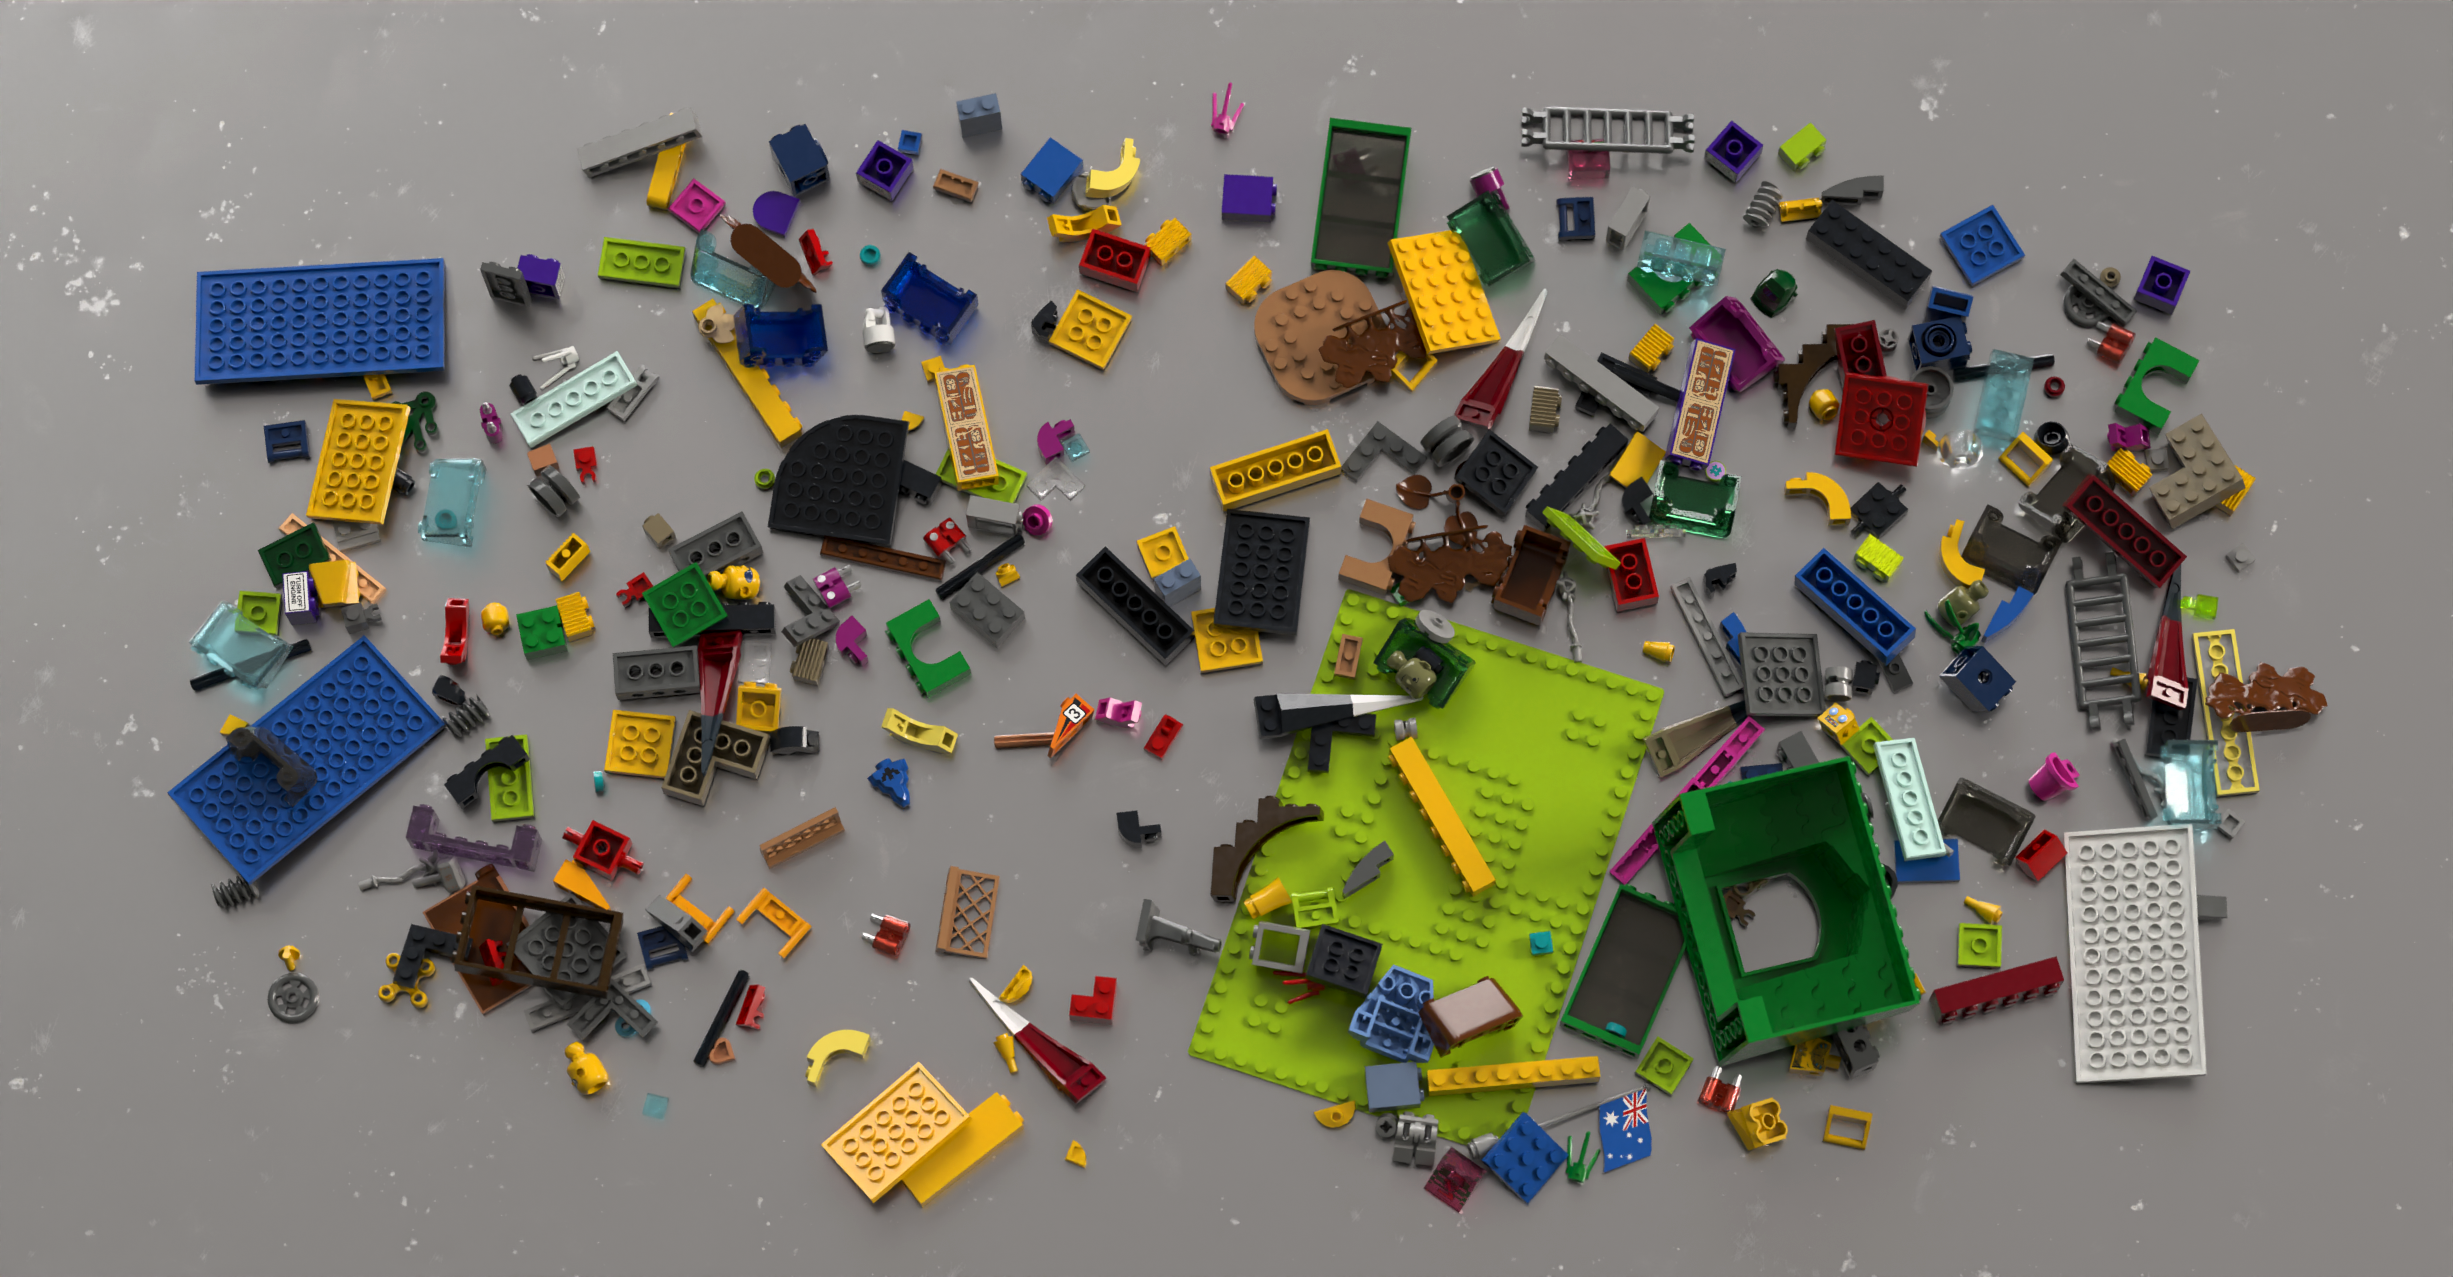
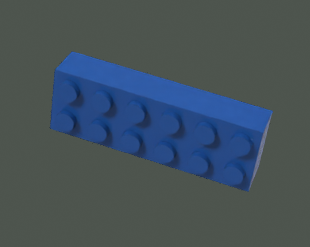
(1855, 606)

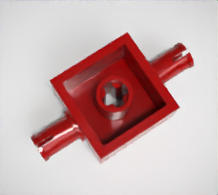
(598, 838)

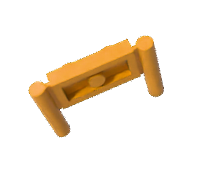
(780, 916)
(711, 926)

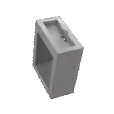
(1628, 218)
(994, 515)
(1302, 947)

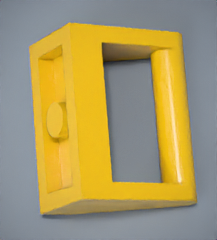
(1401, 360)
(2038, 455)
(1851, 1116)

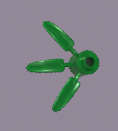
(1965, 637)

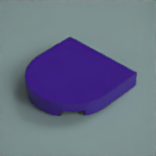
(775, 211)

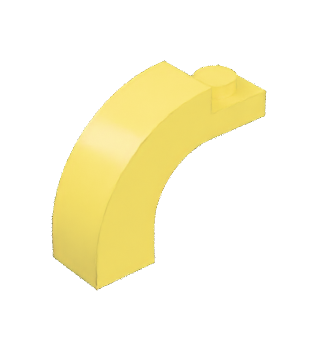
(1107, 184)
(919, 734)
(832, 1044)

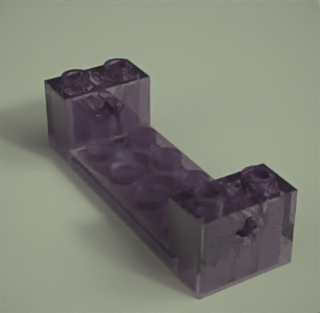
(423, 835)

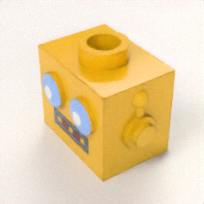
(1838, 723)

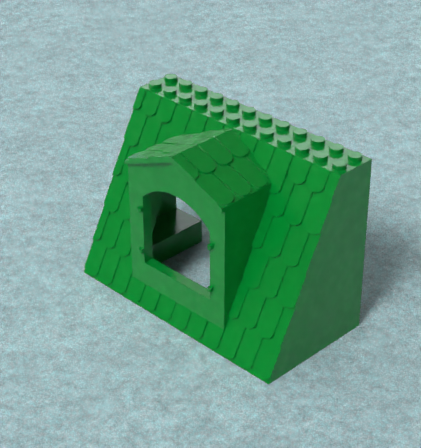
(1818, 833)

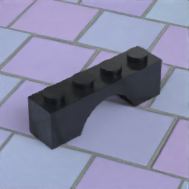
(506, 754)

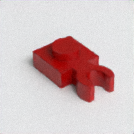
(585, 461)
(636, 588)

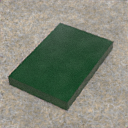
(294, 553)

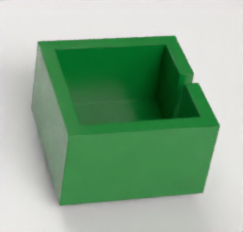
(540, 632)

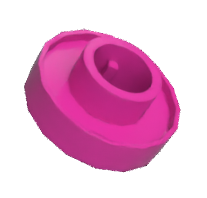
(1037, 519)

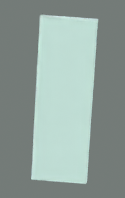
(573, 399)
(1909, 799)

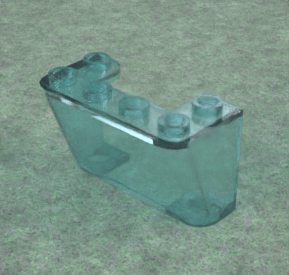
(240, 646)

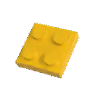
(1162, 551)

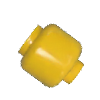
(1824, 404)
(495, 618)

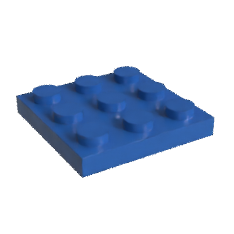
(1982, 245)
(1525, 1157)

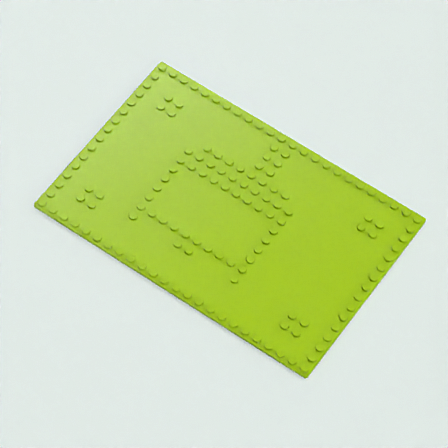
(1541, 778)

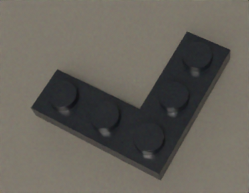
(1587, 401)
(1322, 738)
(417, 943)

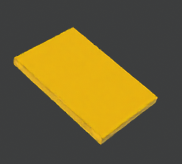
(1637, 460)

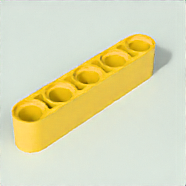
(665, 177)

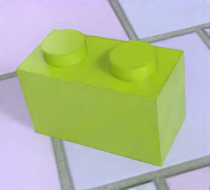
(1802, 147)

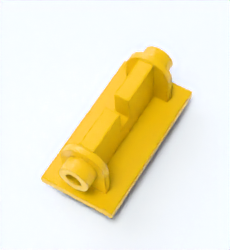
(1800, 209)

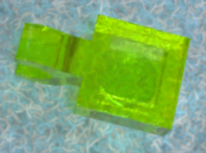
(2203, 605)

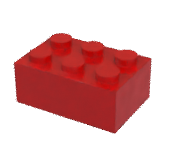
(1114, 260)
(1633, 580)

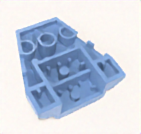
(1390, 1017)

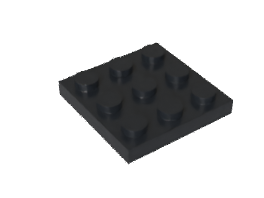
(1496, 472)
(1343, 961)

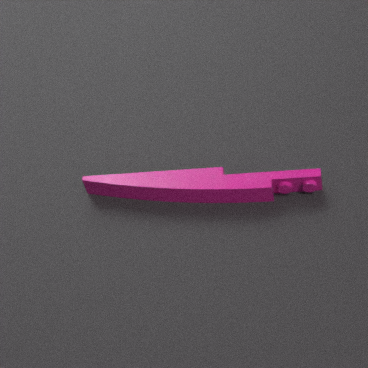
(1708, 776)

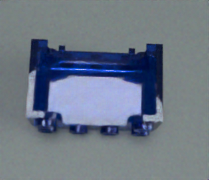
(928, 300)
(780, 337)

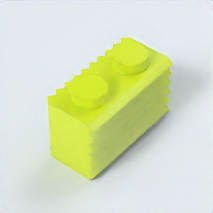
(1878, 558)

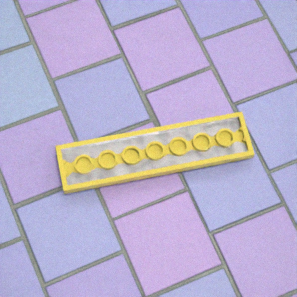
(2235, 759)

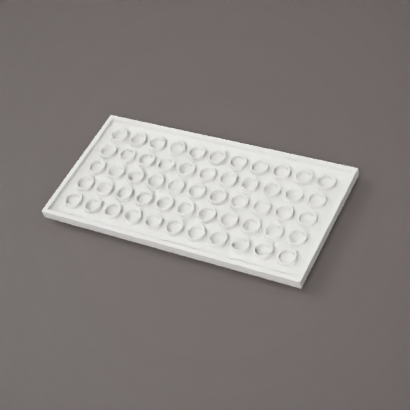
(2135, 954)

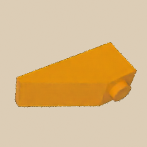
(575, 879)

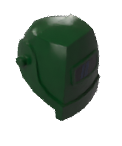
(1774, 292)

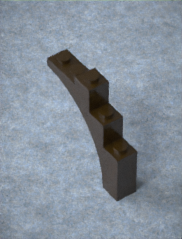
(1795, 377)
(1250, 836)

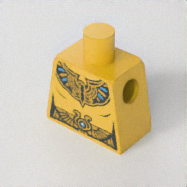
(1813, 1058)

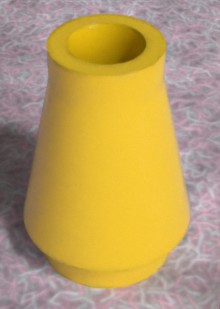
(1660, 650)

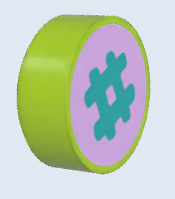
(1715, 471)

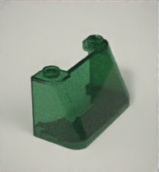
(1491, 238)
(1694, 503)
(1409, 639)

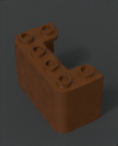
(1531, 575)

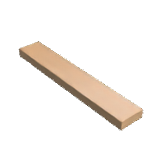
(367, 585)

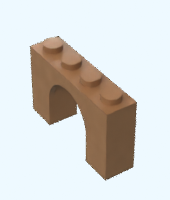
(1396, 526)

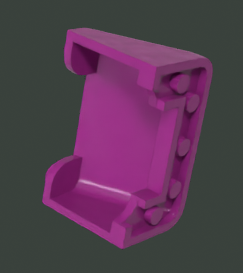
(1734, 327)

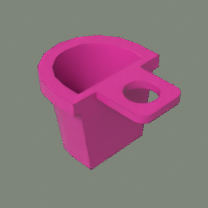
(2054, 778)

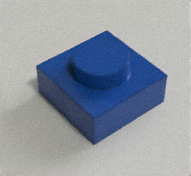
(909, 142)

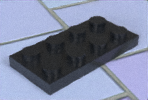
(2170, 723)

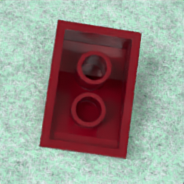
(1859, 350)

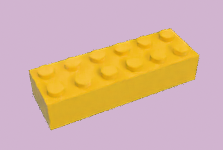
(1275, 470)

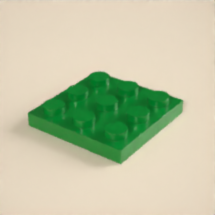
(684, 604)

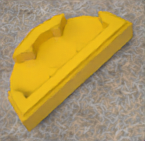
(1018, 986)
(1336, 1115)

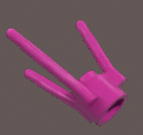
(1222, 123)

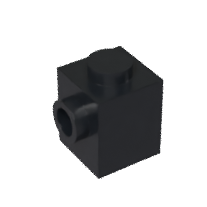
(1865, 677)

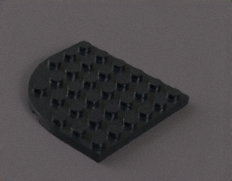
(842, 479)

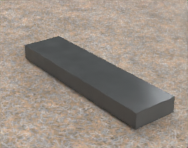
(2098, 292)
(2135, 779)

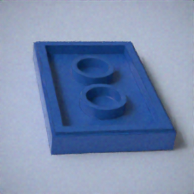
(1928, 869)

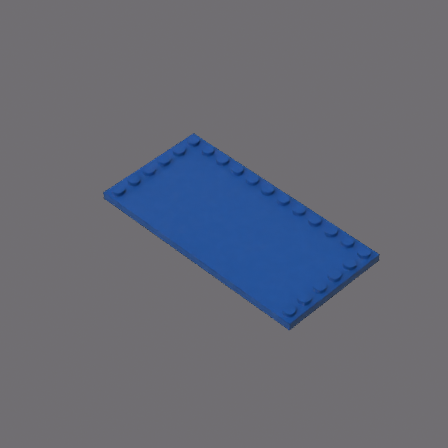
(319, 321)
(346, 723)

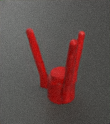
(1313, 986)

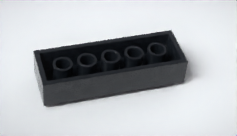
(1869, 254)
(1135, 606)

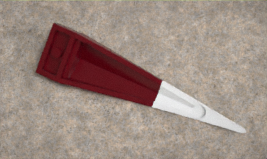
(1490, 392)
(1063, 1067)

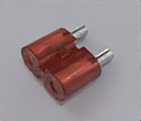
(2115, 343)
(890, 936)
(1718, 1094)

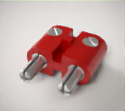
(944, 538)

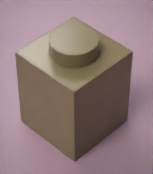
(658, 530)

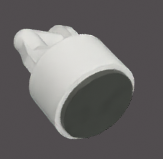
(878, 337)

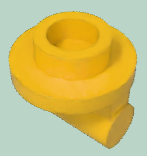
(1006, 574)
(289, 954)

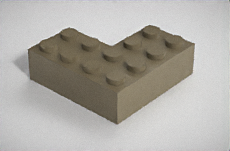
(2205, 478)
(735, 750)

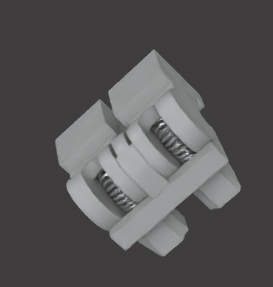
(1416, 1137)

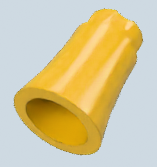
(1267, 899)

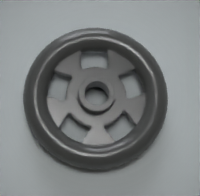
(2080, 317)
(300, 1013)

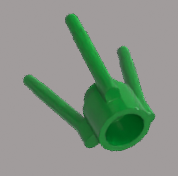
(1577, 1171)

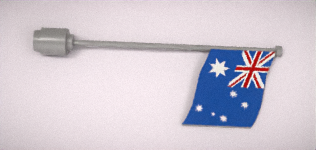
(1622, 1129)

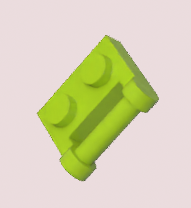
(1315, 915)

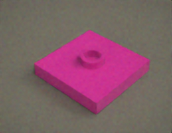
(696, 206)

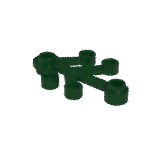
(413, 420)

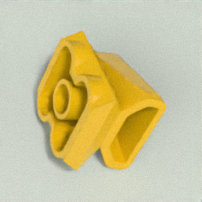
(335, 583)
(1759, 1123)

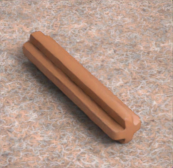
(1023, 740)

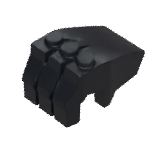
(1044, 319)
(1719, 575)

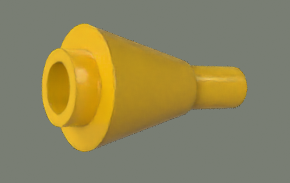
(2142, 676)
(1988, 911)
(1006, 1048)

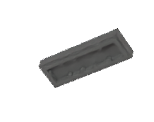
(1896, 674)

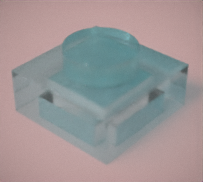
(1075, 447)
(655, 1106)

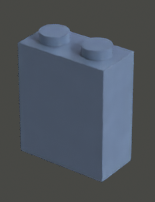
(979, 115)
(1178, 583)
(1393, 1087)

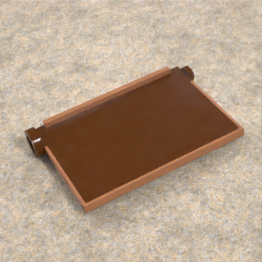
(490, 922)

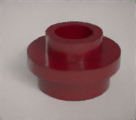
(2054, 381)

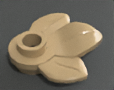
(721, 324)

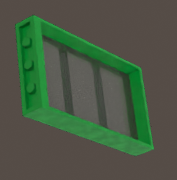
(1360, 197)
(1627, 971)

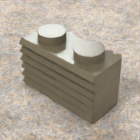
(1543, 409)
(809, 661)

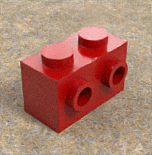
(2041, 855)

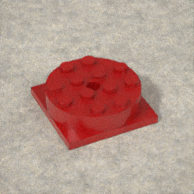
(1862, 433)

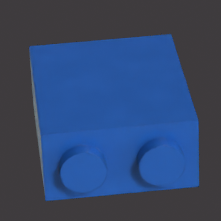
(1051, 171)
(1950, 301)

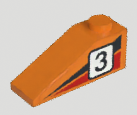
(1072, 718)

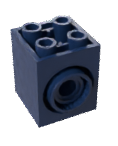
(799, 159)
(1940, 344)
(1978, 679)

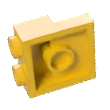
(758, 706)

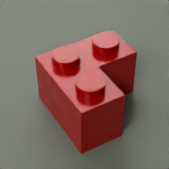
(1098, 1007)

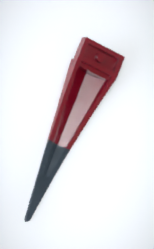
(718, 664)
(2167, 667)

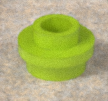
(764, 473)

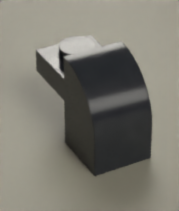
(1633, 496)
(793, 739)
(1133, 833)

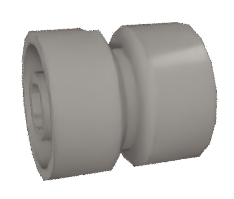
(1838, 684)

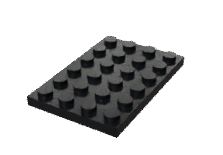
(1261, 572)

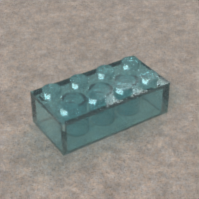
(1681, 258)
(2003, 395)

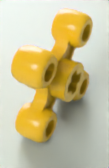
(395, 989)

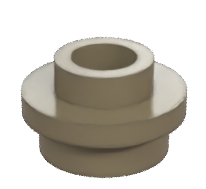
(2110, 282)

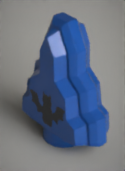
(892, 780)

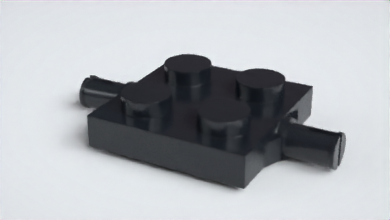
(1878, 510)

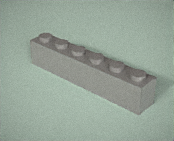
(639, 142)
(1601, 383)

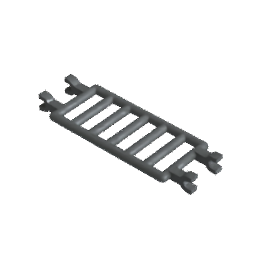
(1545, 137)
(2077, 644)

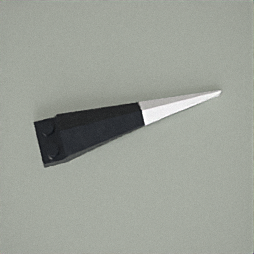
(1291, 713)

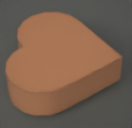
(722, 1052)

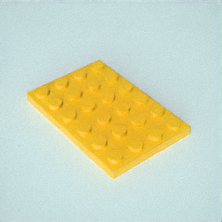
(1444, 291)
(358, 461)
(896, 1132)

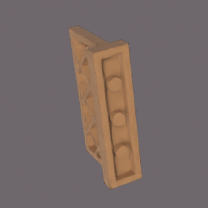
(802, 838)
(949, 908)

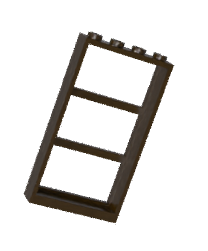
(567, 909)

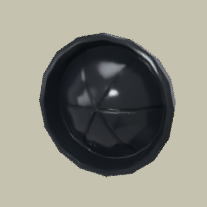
(2052, 437)

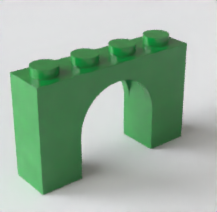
(1662, 293)
(2158, 358)
(930, 677)

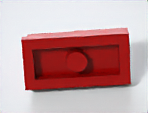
(814, 255)
(1163, 736)
(492, 957)
(754, 998)

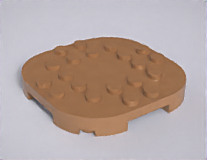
(1295, 324)

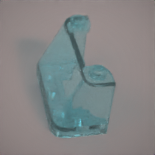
(726, 276)
(452, 500)
(2190, 783)

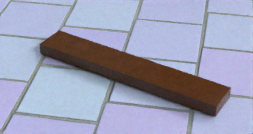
(883, 558)

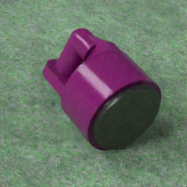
(1489, 180)

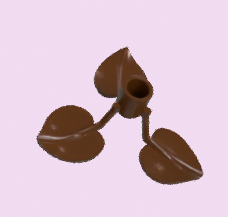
(1415, 493)

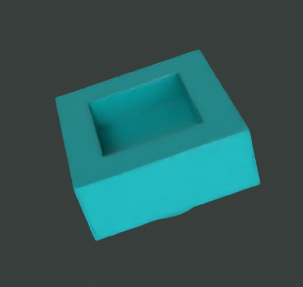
(1541, 943)

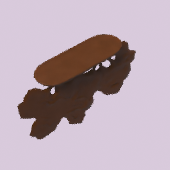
(766, 255)
(1373, 349)
(1447, 567)
(2268, 691)

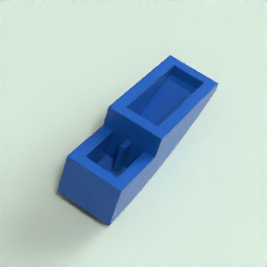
(2007, 613)
(1731, 628)

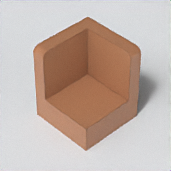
(541, 458)

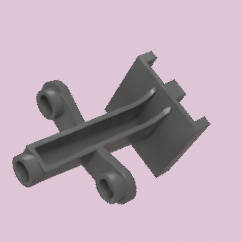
(1153, 927)

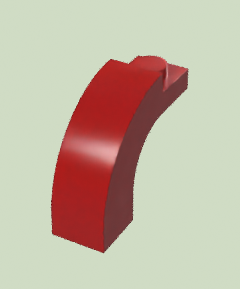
(456, 631)

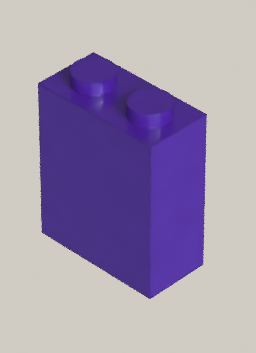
(1248, 198)

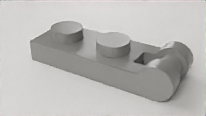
(626, 403)

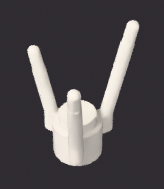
(566, 355)

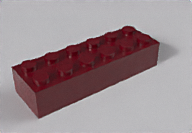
(2124, 531)
(1996, 990)

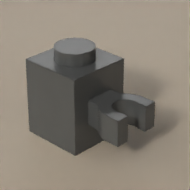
(357, 617)

